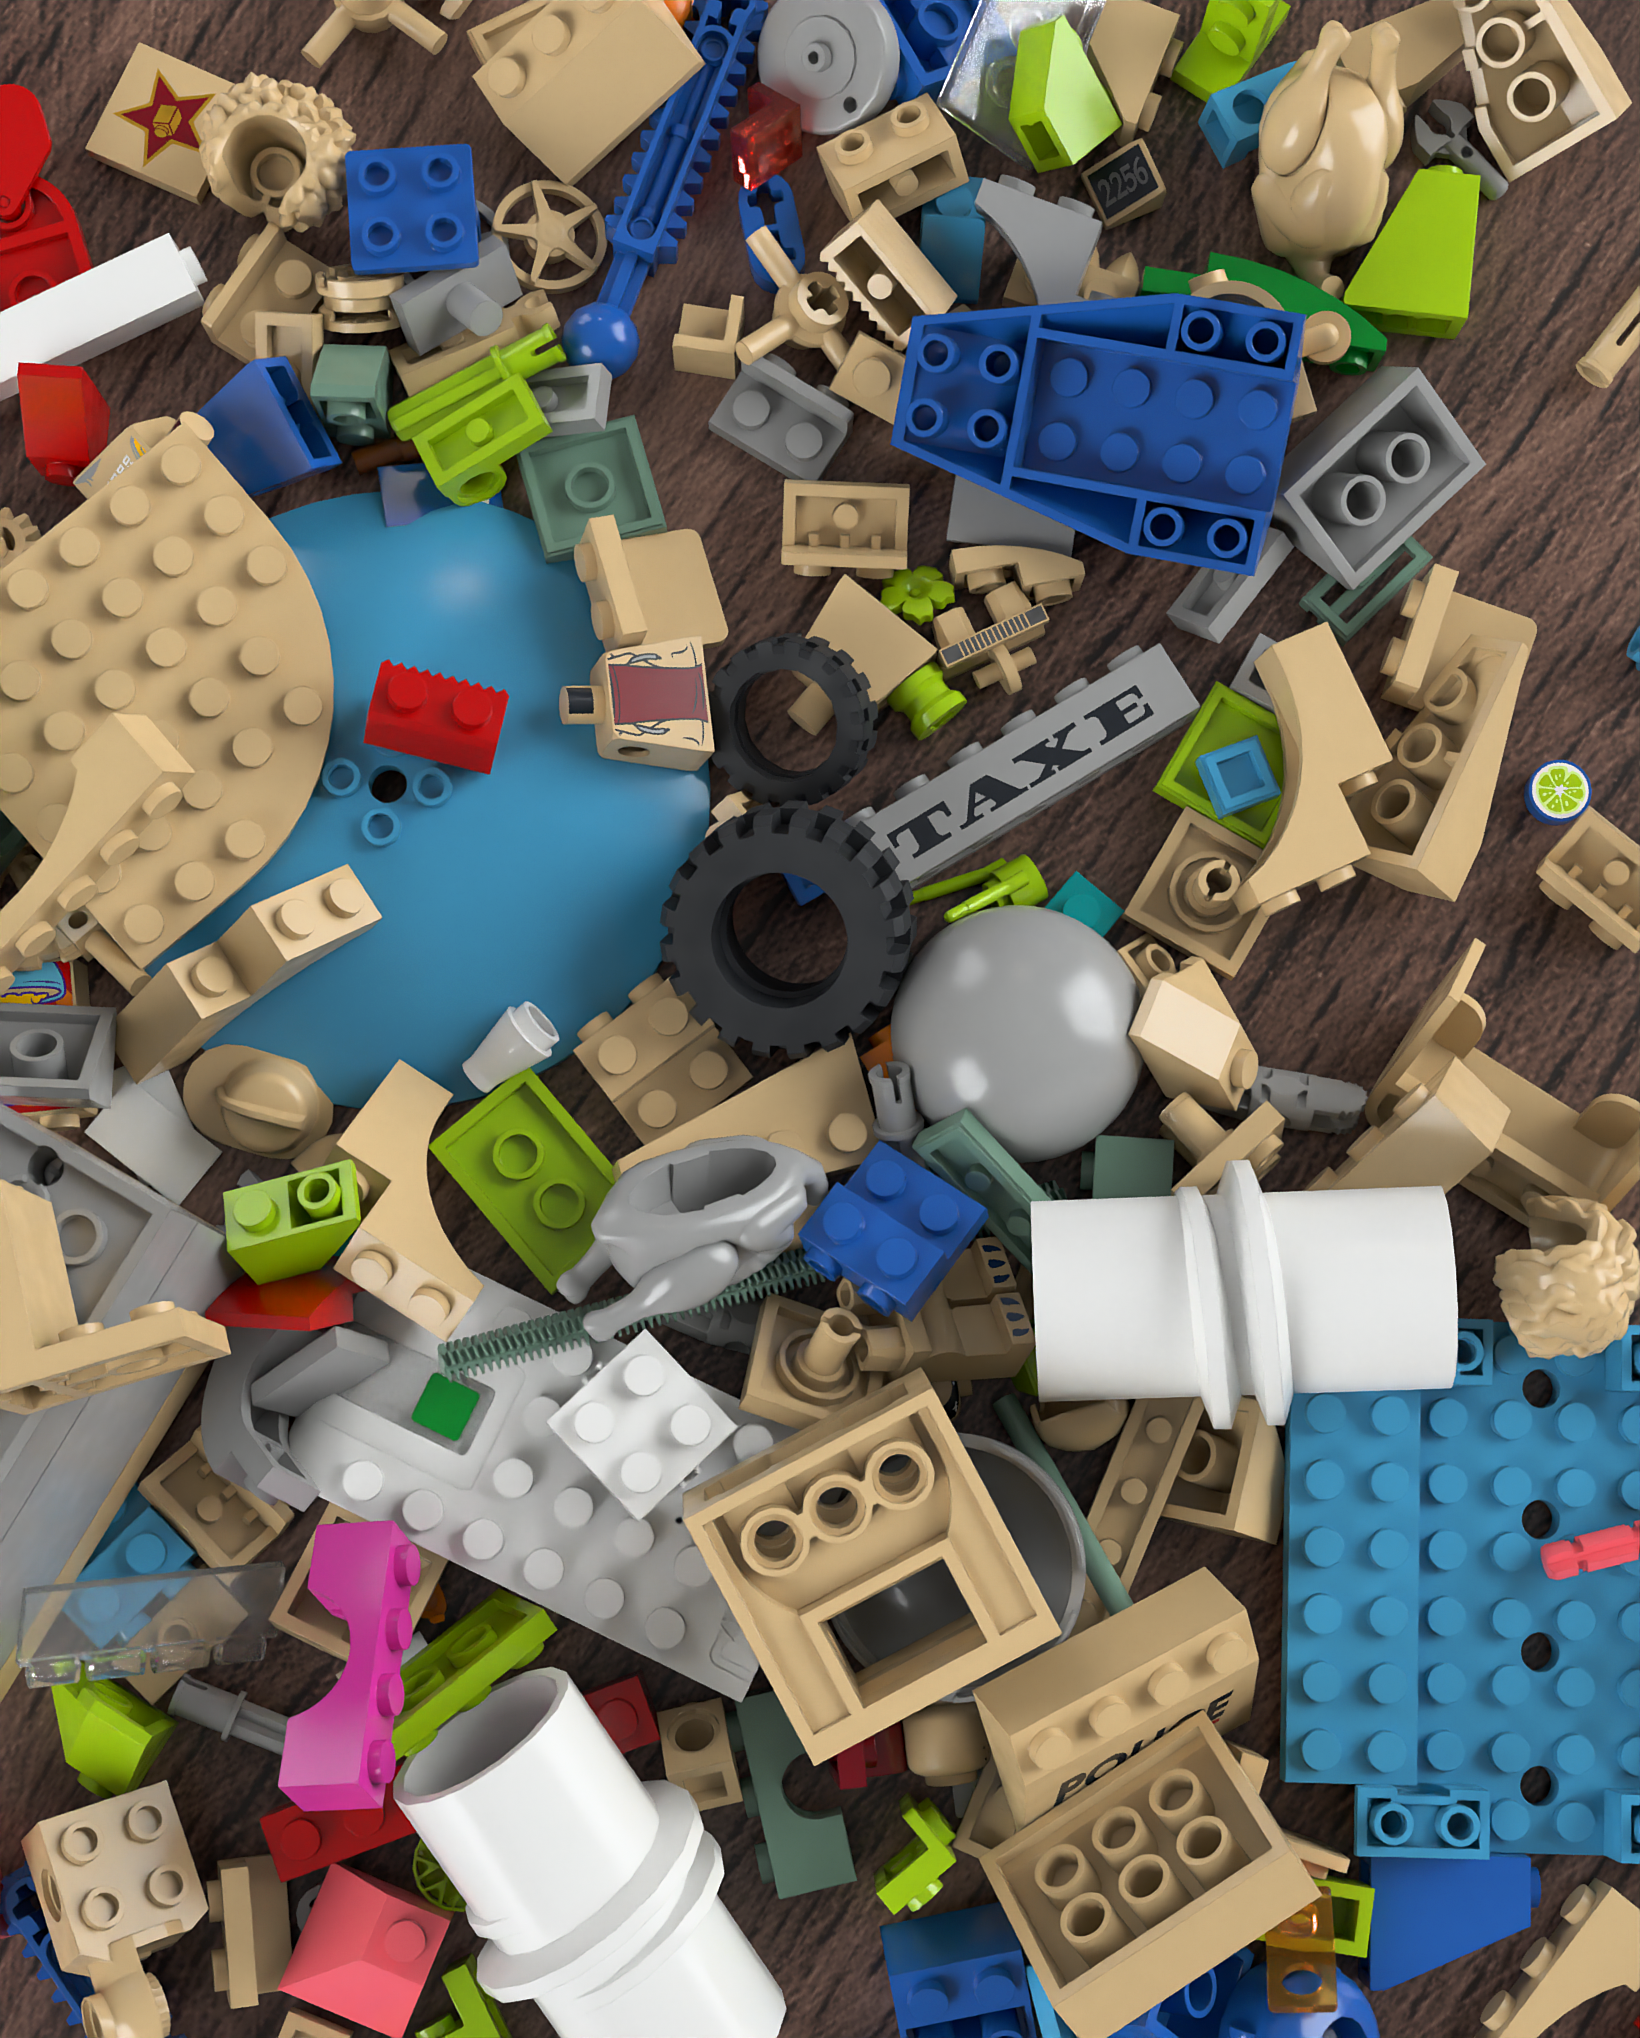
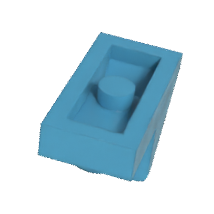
(954, 239)

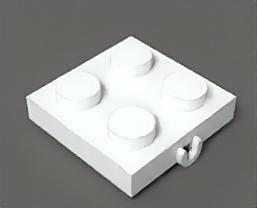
(641, 1425)

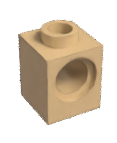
(700, 1753)

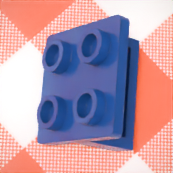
(412, 209)

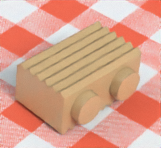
(886, 273)

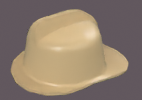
(256, 1101)

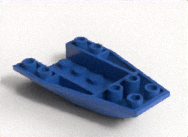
(1114, 416)

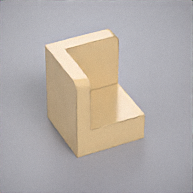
(709, 339)

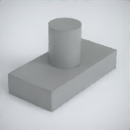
(457, 299)

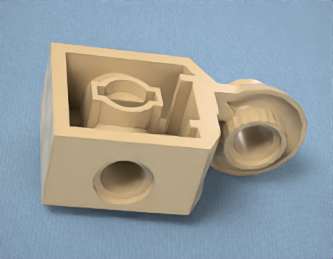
(112, 1893)

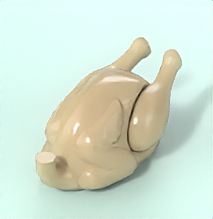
(1327, 154)

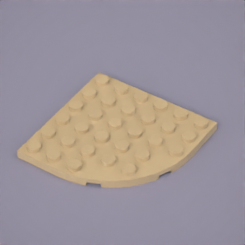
(182, 610)

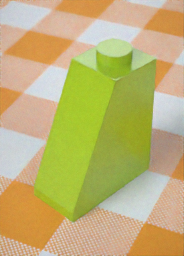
(1423, 258)

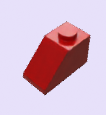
(61, 419)

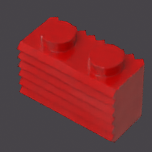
(435, 717)

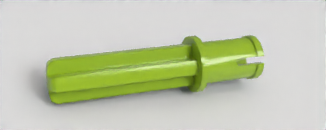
(460, 388)

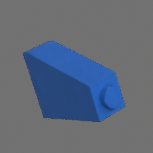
(1441, 1910)

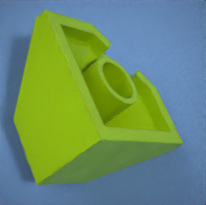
(109, 1734)

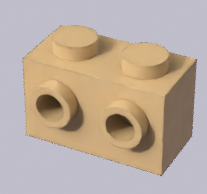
(894, 158)

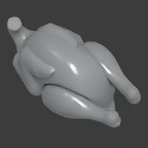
(693, 1226)

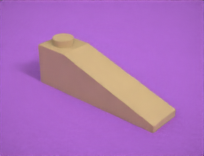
(1427, 49)

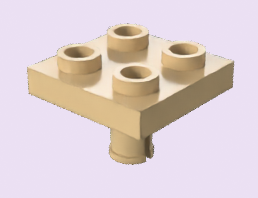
(1191, 890)
(804, 1363)

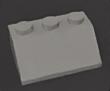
(1372, 474)

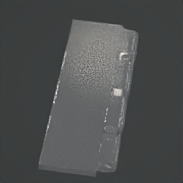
(162, 1614)

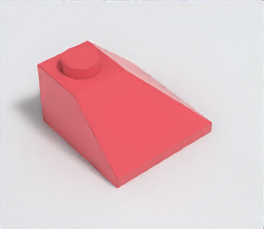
(366, 1950)

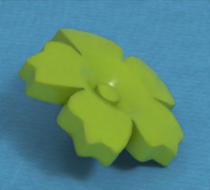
(917, 593)

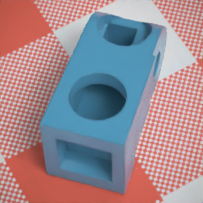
(1234, 115)

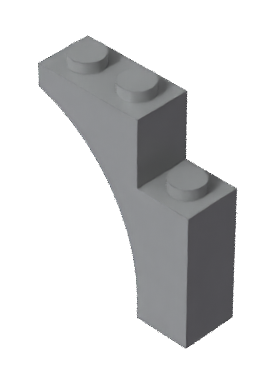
(1046, 237)

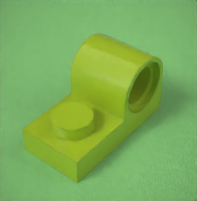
(472, 442)

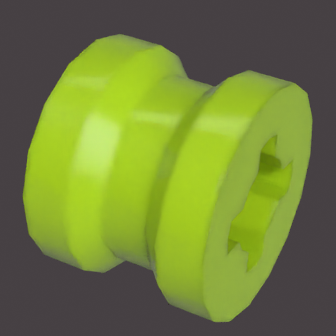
(926, 700)

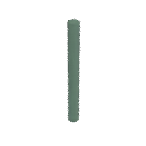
(1097, 1563)

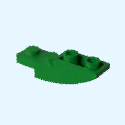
(1294, 296)

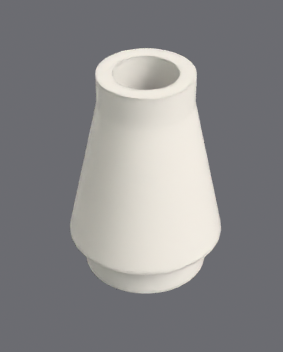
(513, 1045)

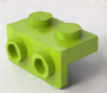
(914, 1871)

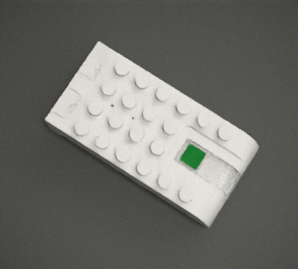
(502, 1495)

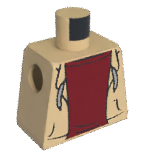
(647, 704)

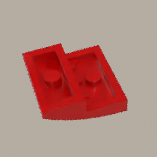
(292, 1303)

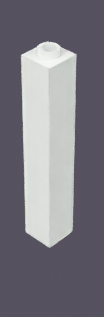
(100, 309)

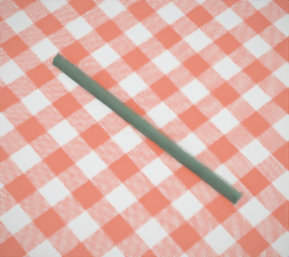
(569, 1326)

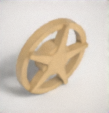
(551, 234)

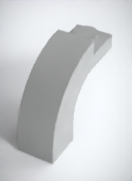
(248, 1441)

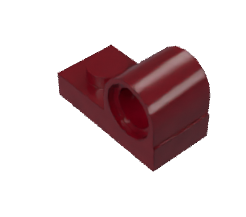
(875, 1756)

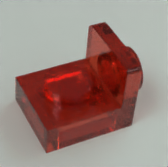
(767, 138)

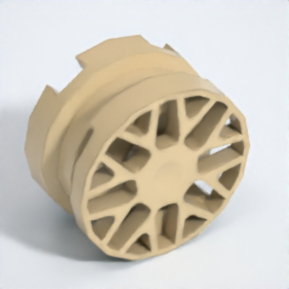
(358, 301)

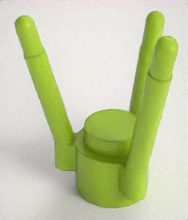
(1005, 884)

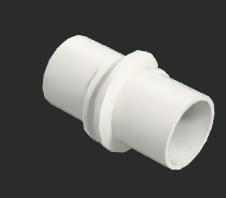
(1244, 1294)
(583, 1873)

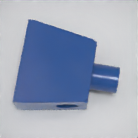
(267, 428)

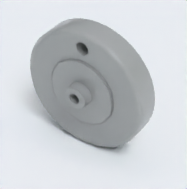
(831, 60)

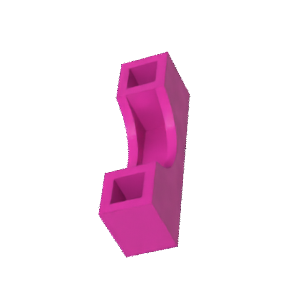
(342, 1746)

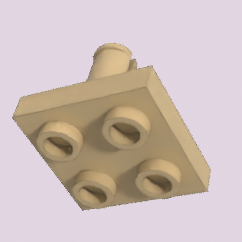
(1209, 1146)

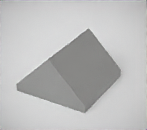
(57, 1055)

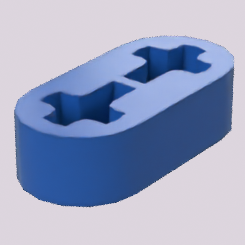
(785, 229)

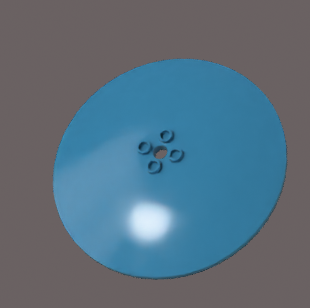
(484, 882)

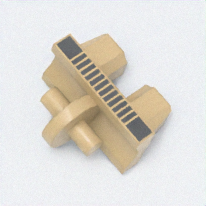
(1013, 627)

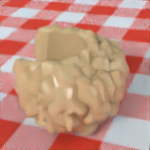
(277, 152)
(1575, 1280)

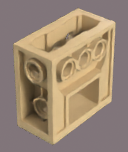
(854, 1549)

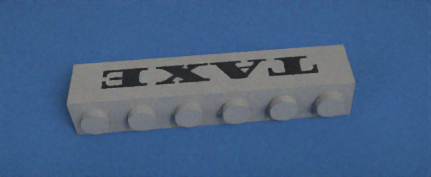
(1032, 764)

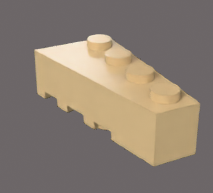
(809, 1106)
(1429, 1141)

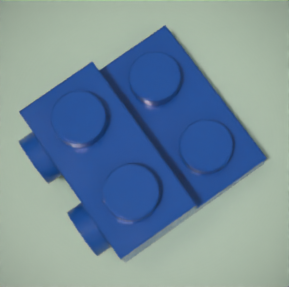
(928, 42)
(891, 1231)

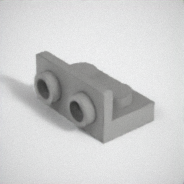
(783, 419)

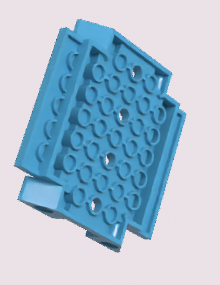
(1423, 1585)

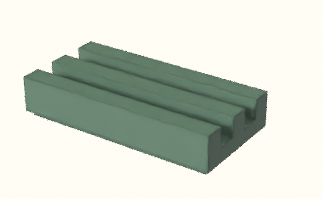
(1345, 632)

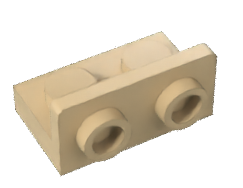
(268, 278)

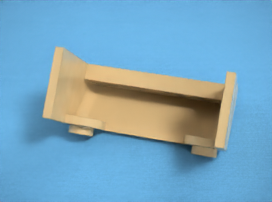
(1544, 1142)

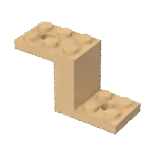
(43, 1348)

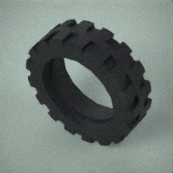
(839, 682)

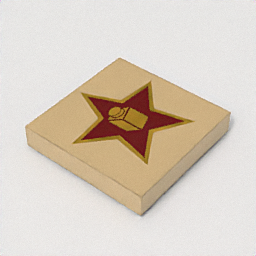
(157, 123)

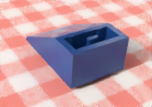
(958, 1975)

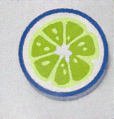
(1557, 792)

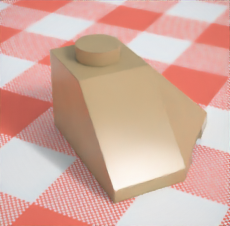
(1194, 1038)

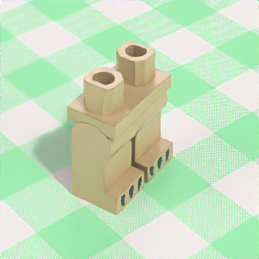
(962, 1332)

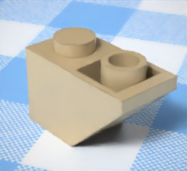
(1128, 54)

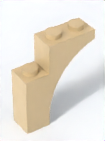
(1327, 756)
(218, 982)
(400, 1243)

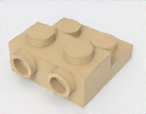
(659, 1060)

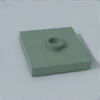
(590, 478)

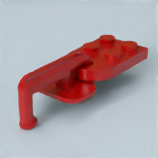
(43, 235)

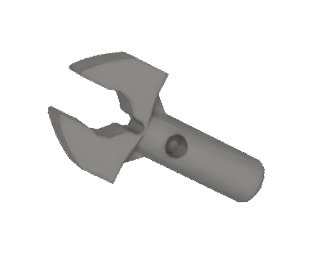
(1454, 145)

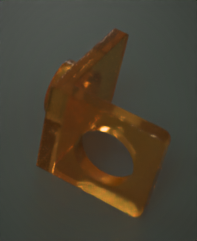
(1307, 1944)

